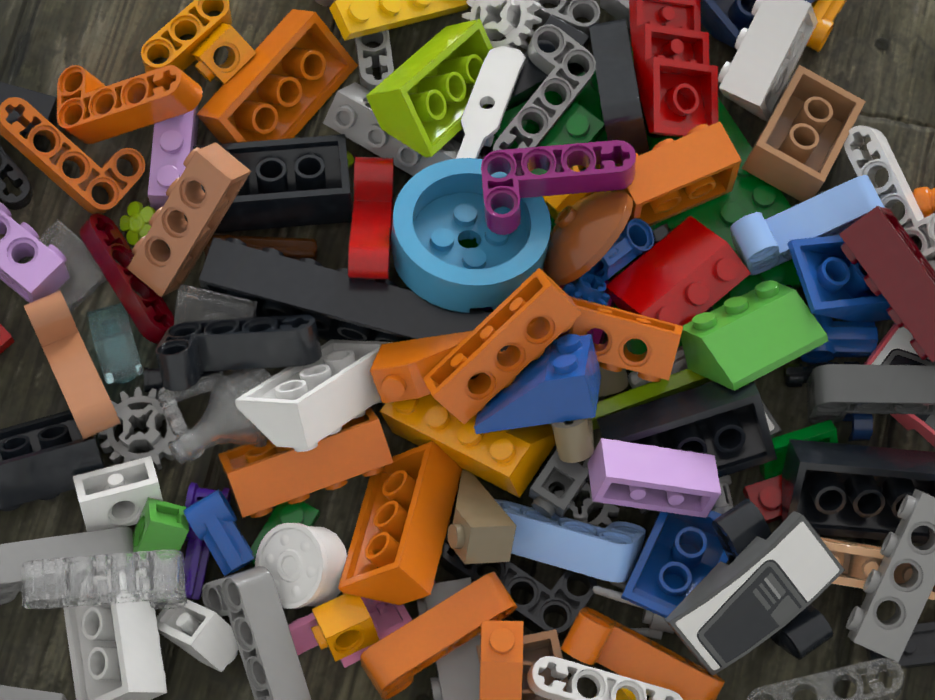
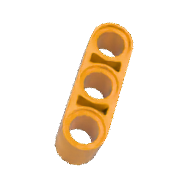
(189, 21)

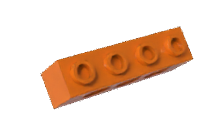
(504, 326)
(621, 326)

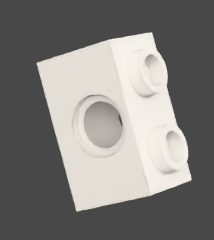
(116, 493)

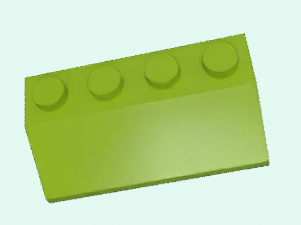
(431, 89)

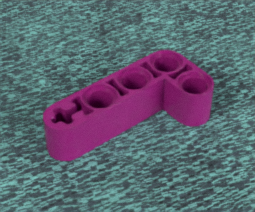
(556, 181)

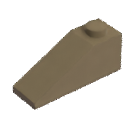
(480, 526)

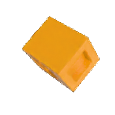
(238, 54)
(344, 626)

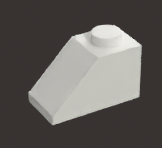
(200, 634)

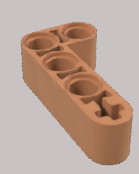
(72, 365)

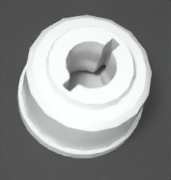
(303, 563)

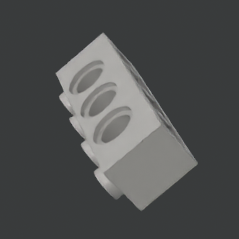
(353, 116)
(892, 635)

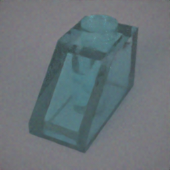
(115, 344)

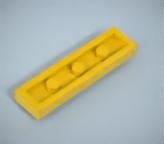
(367, 17)

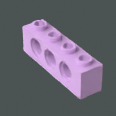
(40, 275)

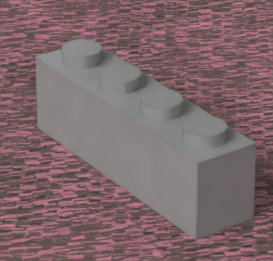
(460, 669)

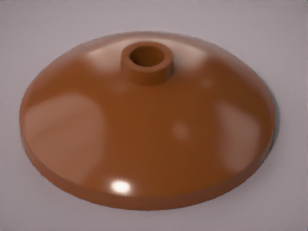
(586, 234)

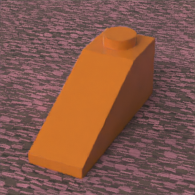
(403, 364)
(501, 660)

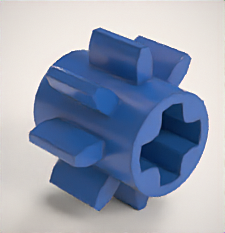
(588, 288)

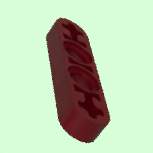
(106, 244)

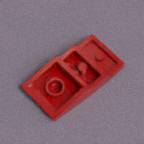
(673, 66)

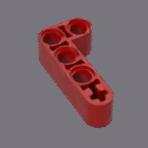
(371, 218)

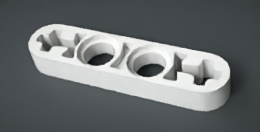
(606, 682)

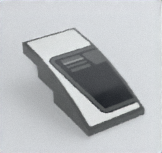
(755, 594)

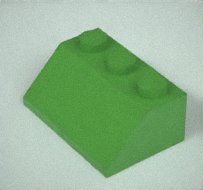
(751, 335)

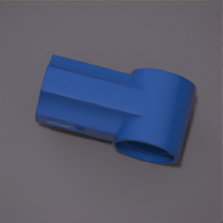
(632, 242)
(844, 340)
(215, 524)

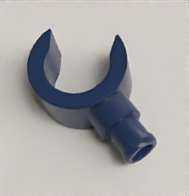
(861, 426)

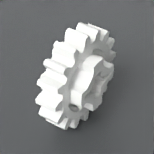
(505, 19)

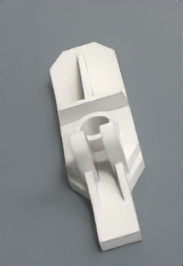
(492, 87)

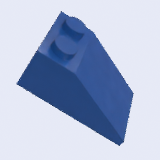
(833, 283)
(548, 390)
(674, 561)

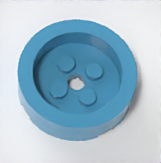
(448, 206)

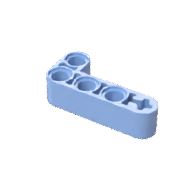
(764, 241)
(576, 545)

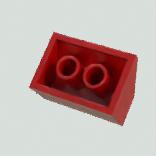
(679, 275)

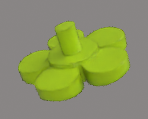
(137, 222)

